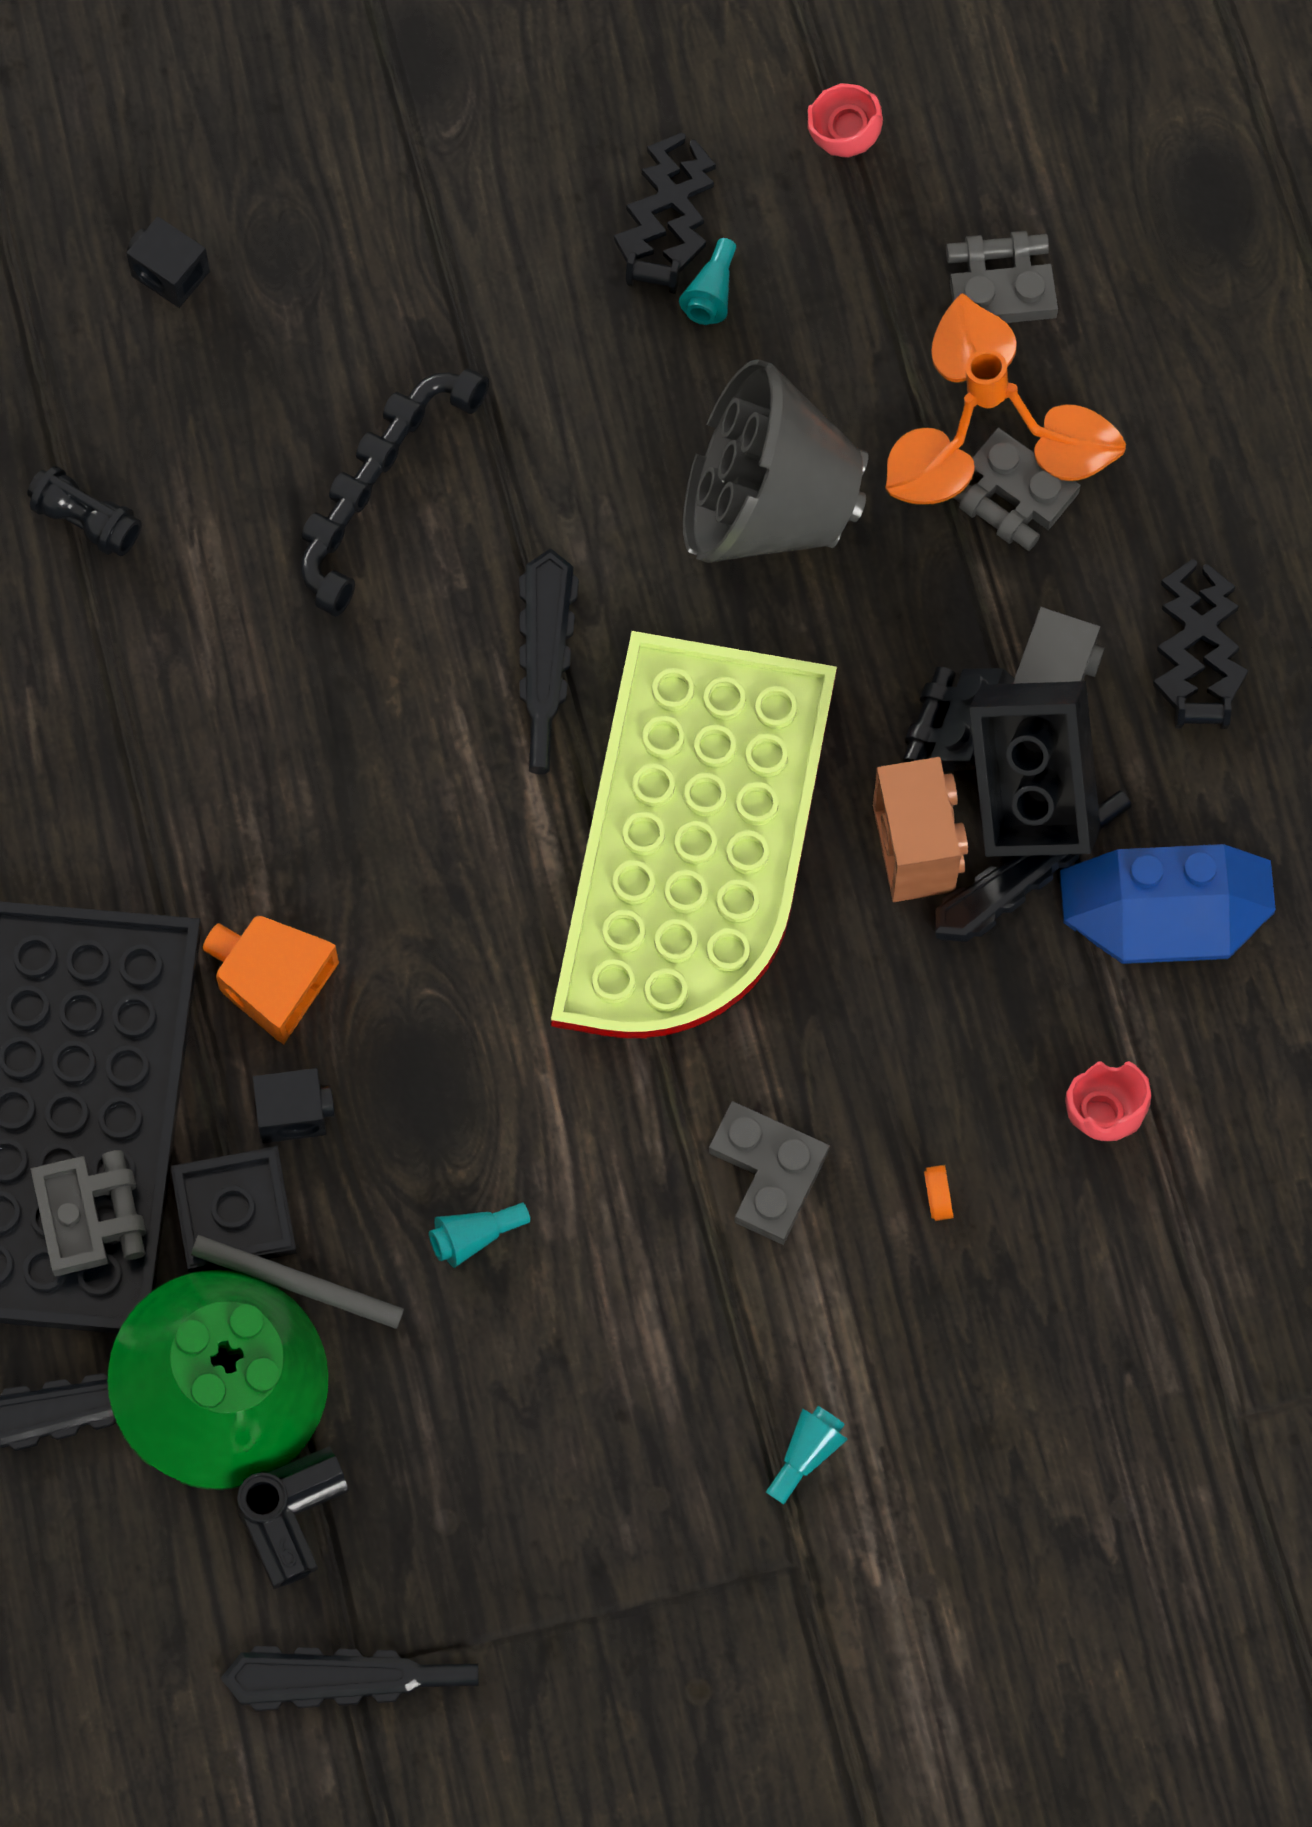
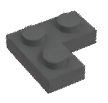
(782, 1163)

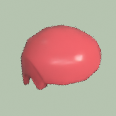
(845, 120)
(1108, 1101)

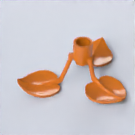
(978, 349)

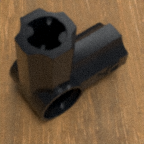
(278, 1534)

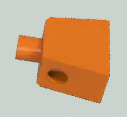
(271, 971)

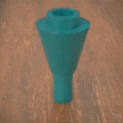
(707, 295)
(465, 1234)
(812, 1443)

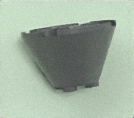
(771, 473)

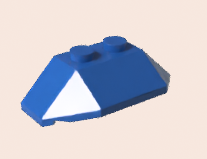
(1168, 901)

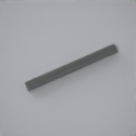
(297, 1281)

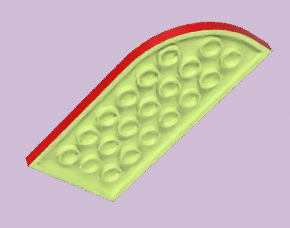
(692, 836)

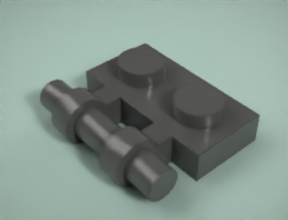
(1009, 293)
(1013, 474)
(71, 1217)

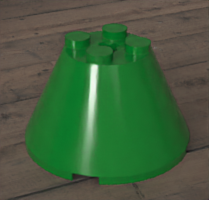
(194, 1416)

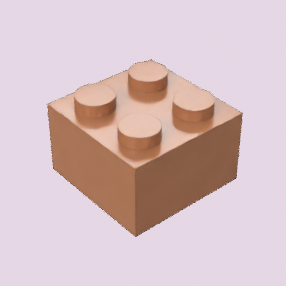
(918, 828)

